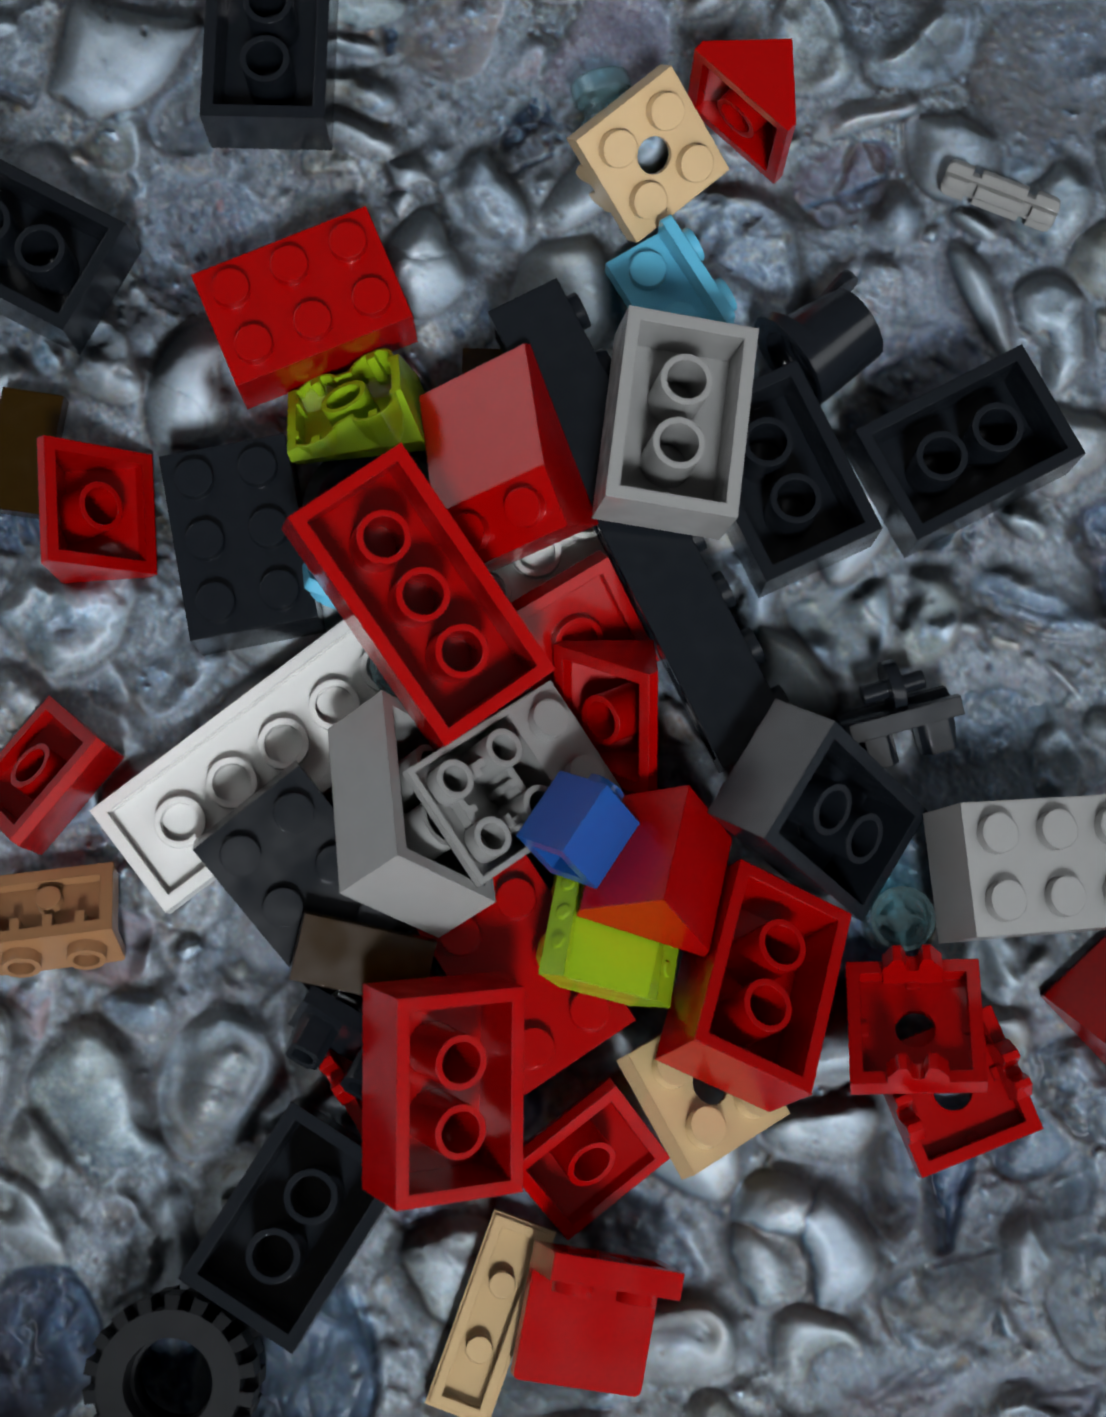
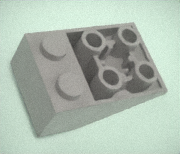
(496, 775)

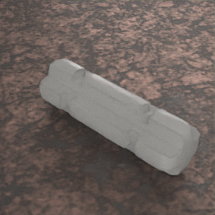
(1000, 195)

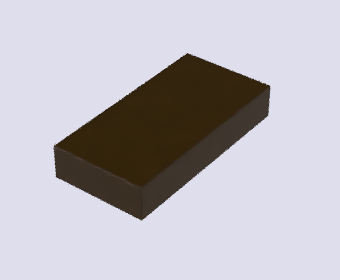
(22, 420)
(351, 953)

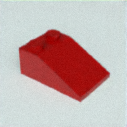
(503, 460)

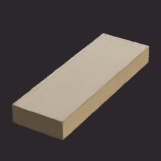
(487, 1319)

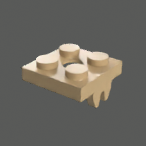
(610, 148)
(689, 1128)

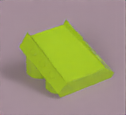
(356, 411)
(600, 958)

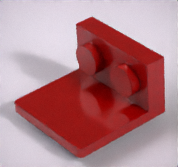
(590, 1317)

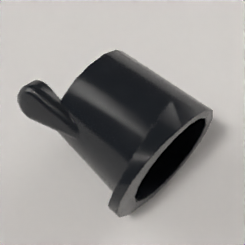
(828, 337)

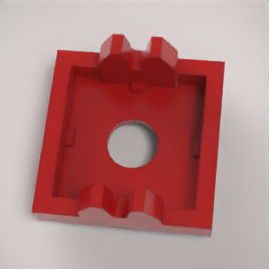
(925, 985)
(946, 1137)

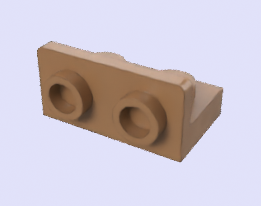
(59, 919)

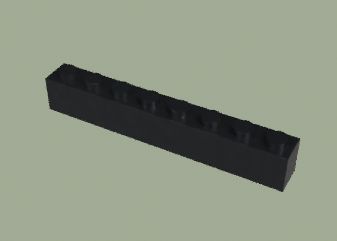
(659, 569)

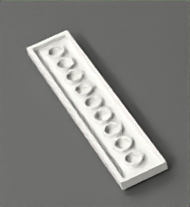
(259, 736)

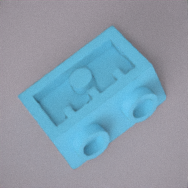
(670, 276)

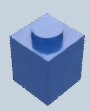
(579, 827)

